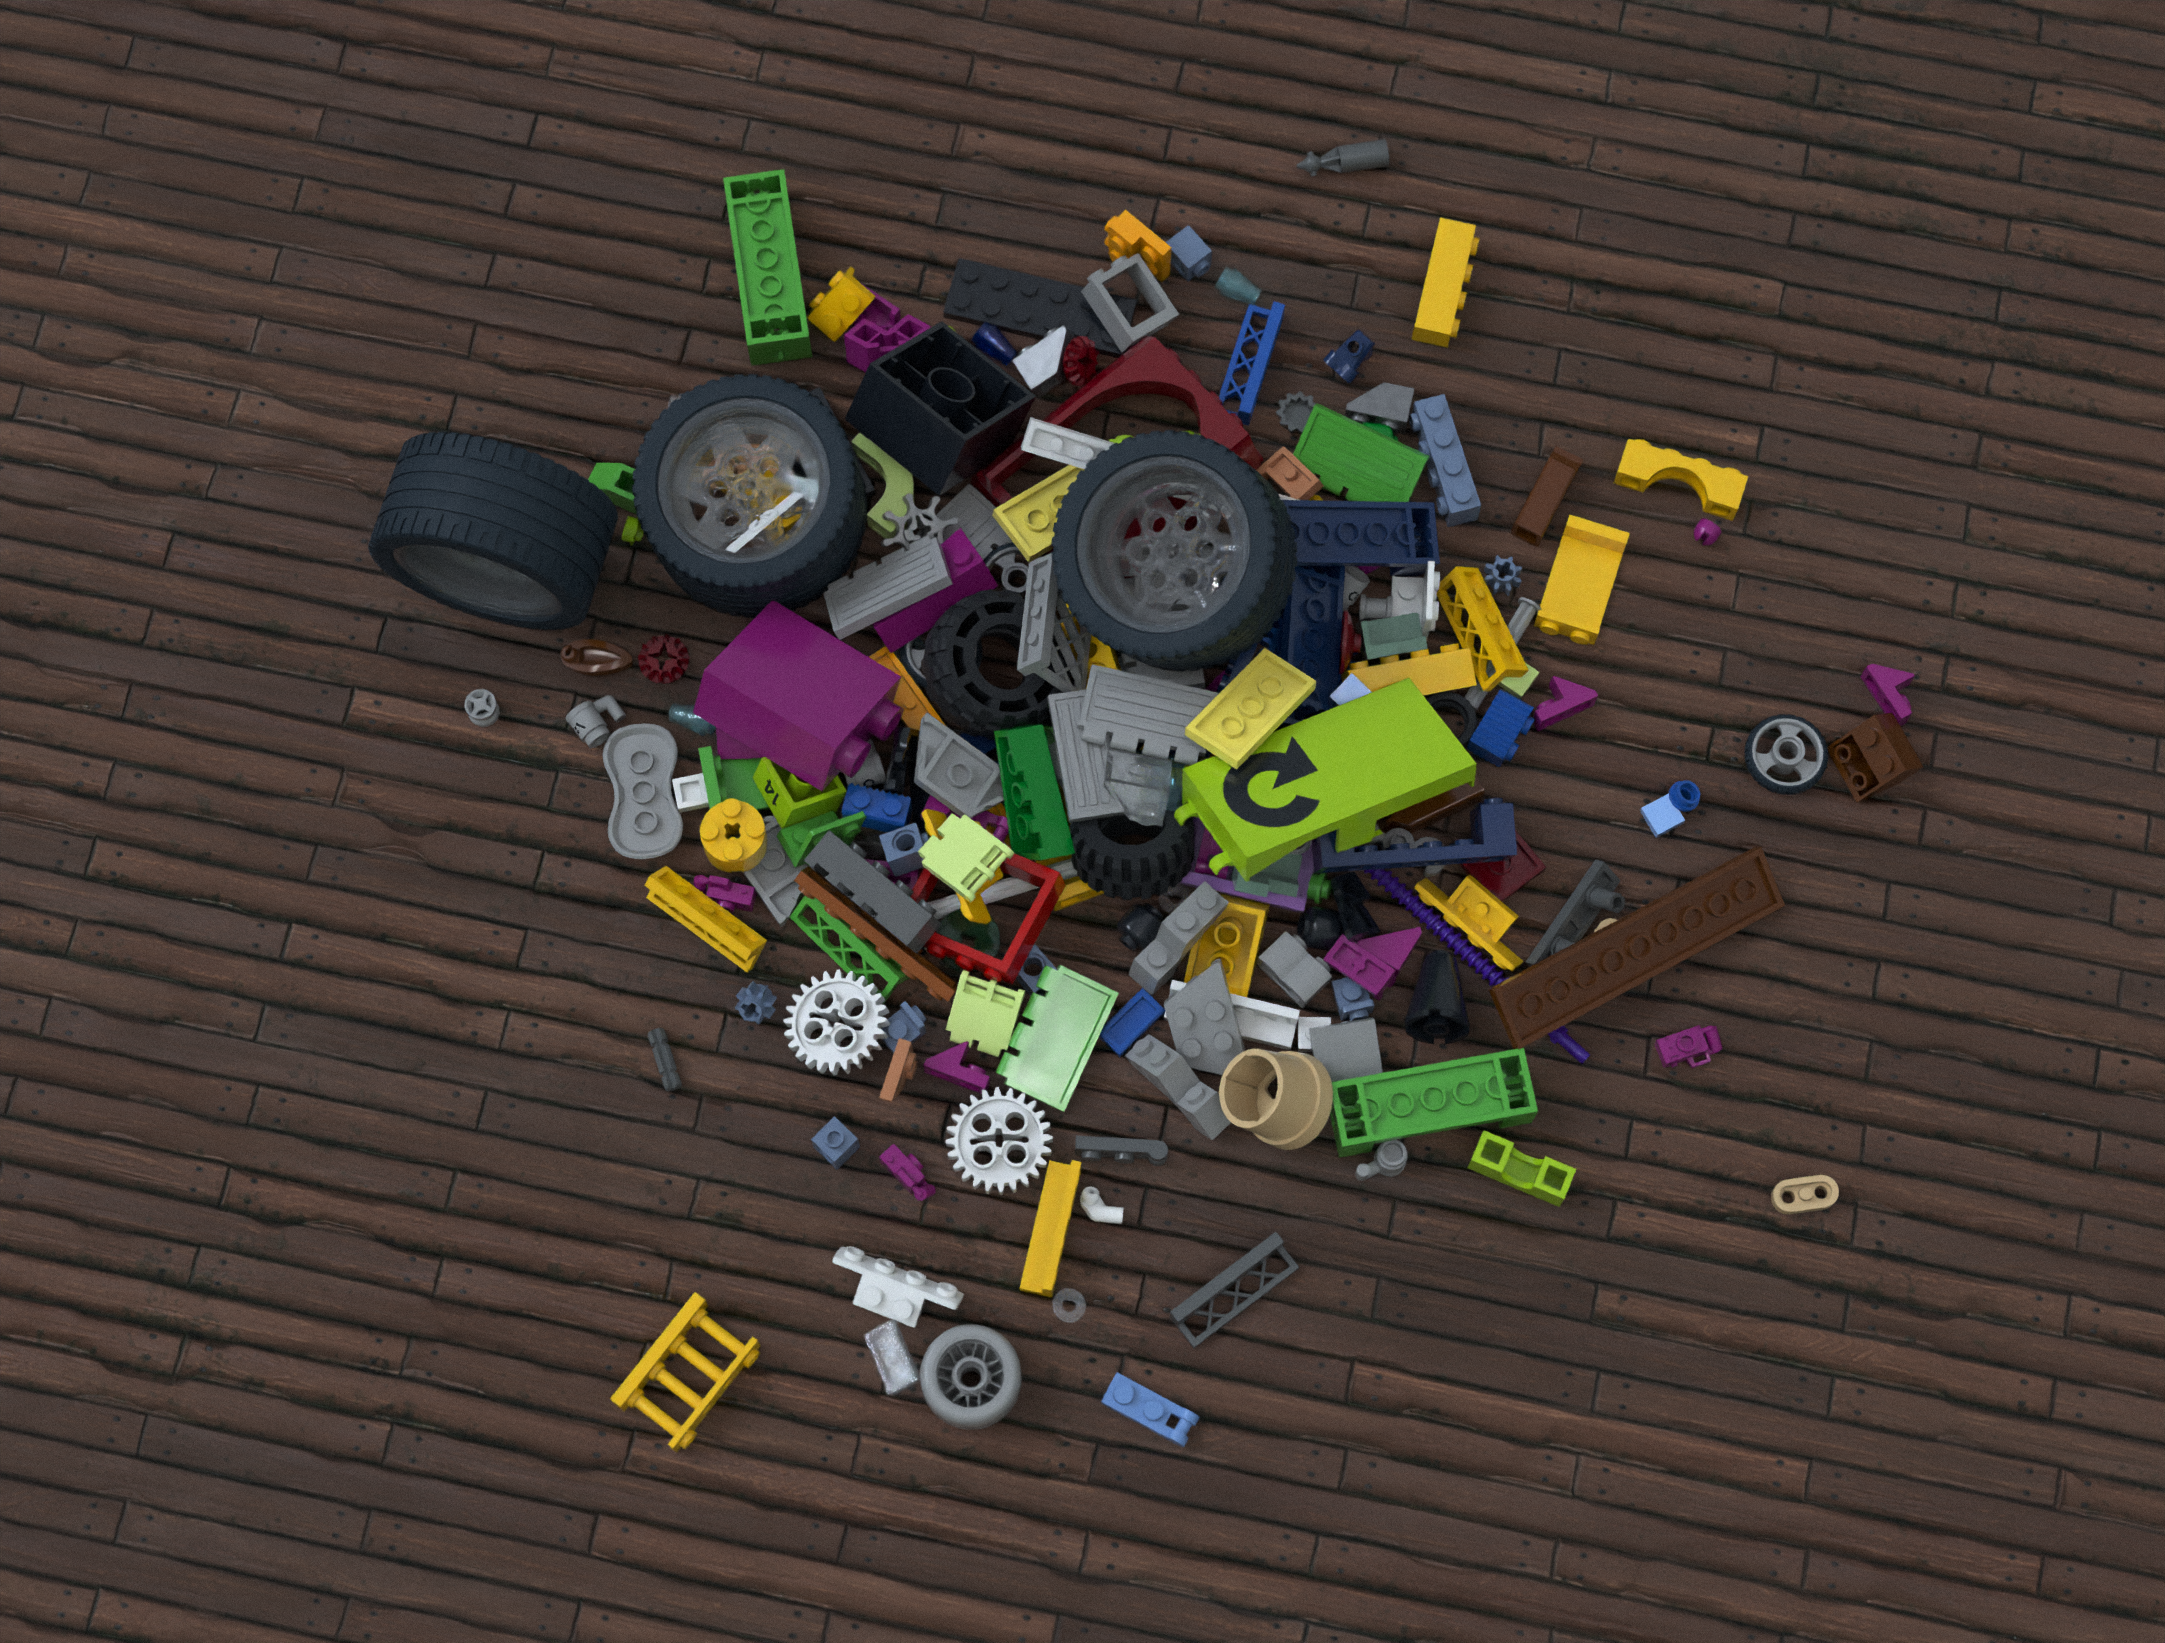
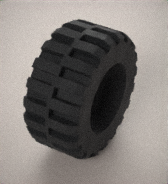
(1132, 869)

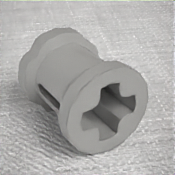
(1374, 608)

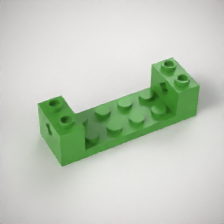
(767, 267)
(1432, 1100)

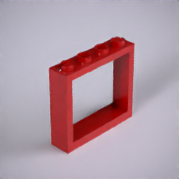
(967, 958)

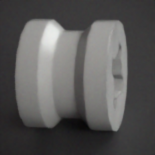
(479, 701)

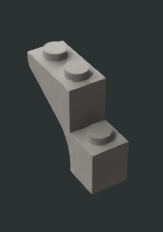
(1176, 937)
(1179, 1083)

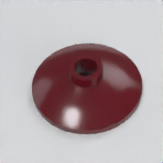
(1349, 642)

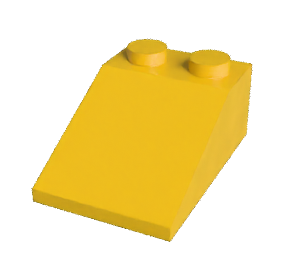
(1234, 939)

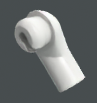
(1096, 1208)

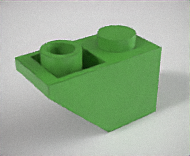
(616, 483)

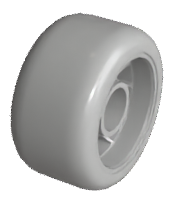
(966, 1350)

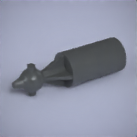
(1349, 158)

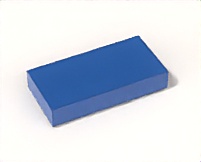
(1131, 1022)

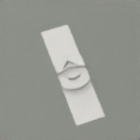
(765, 519)

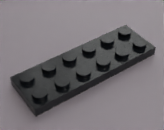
(1027, 304)

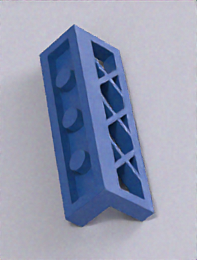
(1260, 361)

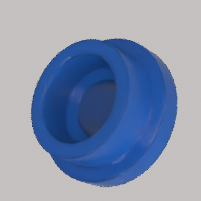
(1684, 795)

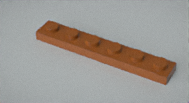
(865, 926)

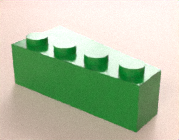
(1031, 794)

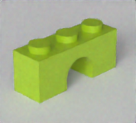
(1538, 1177)

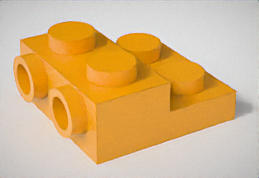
(1130, 236)

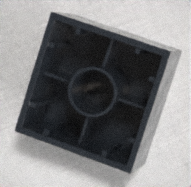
(939, 407)

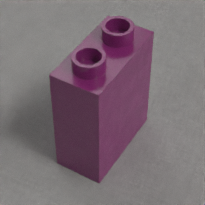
(799, 696)

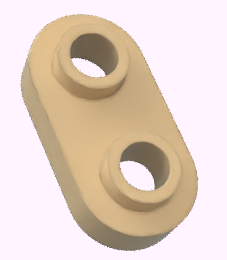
(1803, 1194)

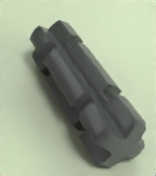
(664, 1059)

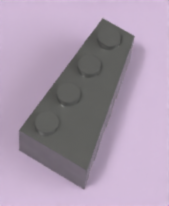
(873, 891)

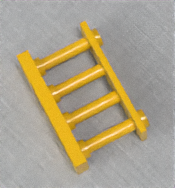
(673, 1341)

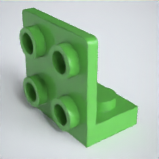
(730, 779)
(803, 837)

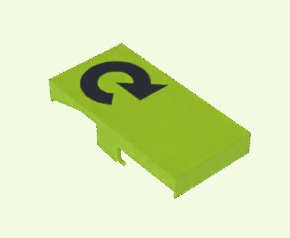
(1326, 777)

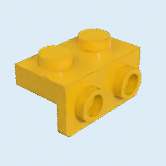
(840, 305)

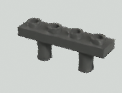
(1580, 910)

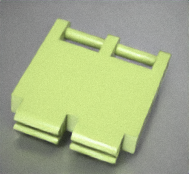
(963, 855)
(984, 1014)

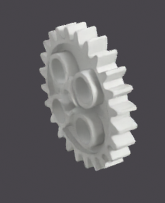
(826, 1049)
(999, 1170)

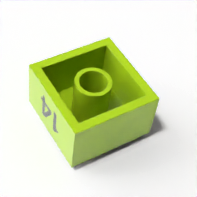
(793, 798)

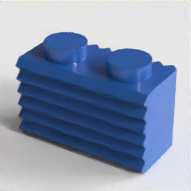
(1500, 729)
(882, 809)

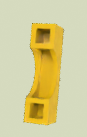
(1716, 486)

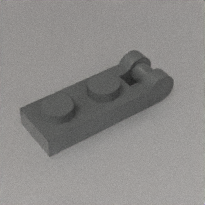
(1121, 1149)

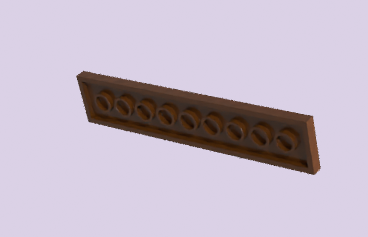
(1636, 947)

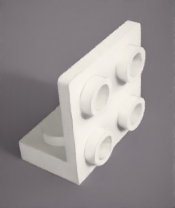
(1417, 596)

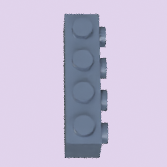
(1447, 462)

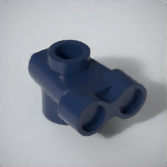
(1347, 362)

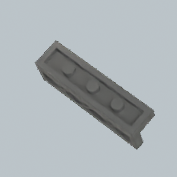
(1224, 1281)

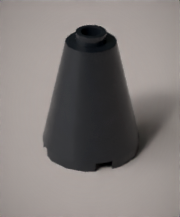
(1438, 1002)

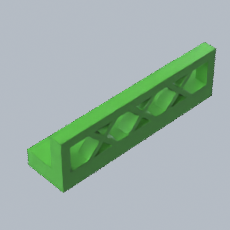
(888, 969)

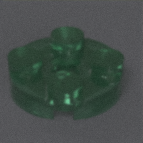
(987, 935)

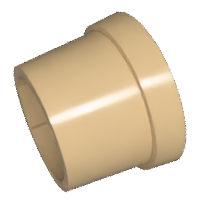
(1300, 1103)

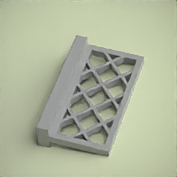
(1041, 623)

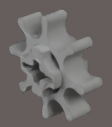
(915, 519)

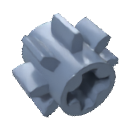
(1502, 566)
(755, 1002)

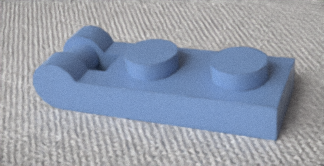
(1148, 1409)

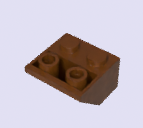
(1874, 756)

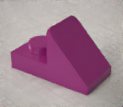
(1884, 687)
(1570, 700)
(949, 1067)

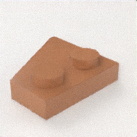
(901, 1068)

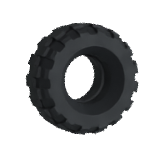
(954, 676)

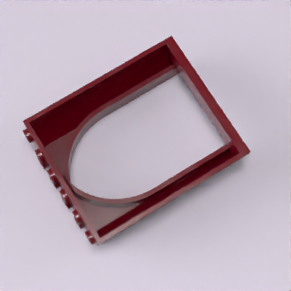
(1140, 370)

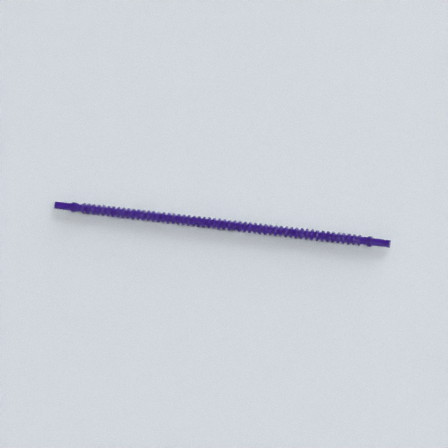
(1461, 947)

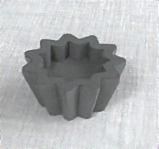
(1295, 411)

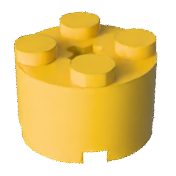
(733, 818)

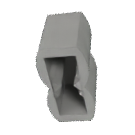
(1294, 968)

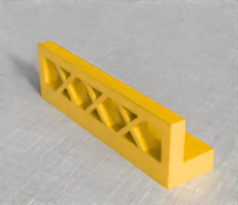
(1483, 620)
(705, 918)
(1050, 1228)

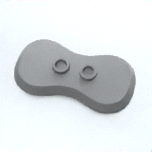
(644, 812)

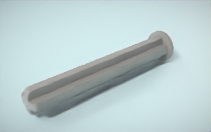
(1516, 627)

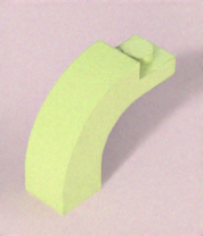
(898, 484)

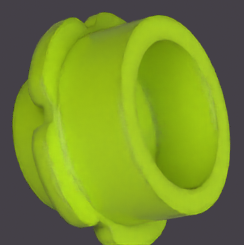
(632, 530)

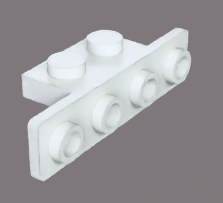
(893, 1290)

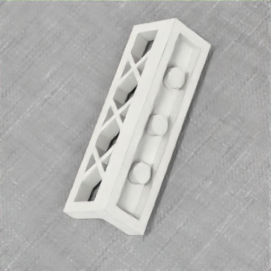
(1259, 1020)

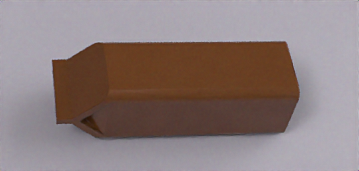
(1546, 496)
(1436, 808)

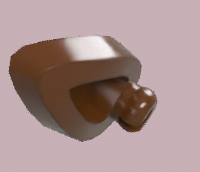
(595, 657)

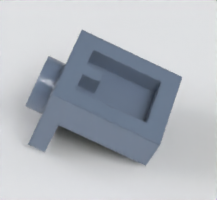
(1351, 1000)
(904, 1024)

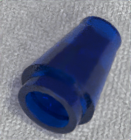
(993, 343)

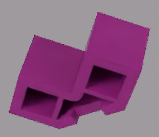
(869, 341)

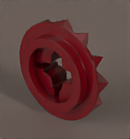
(1074, 371)
(673, 668)

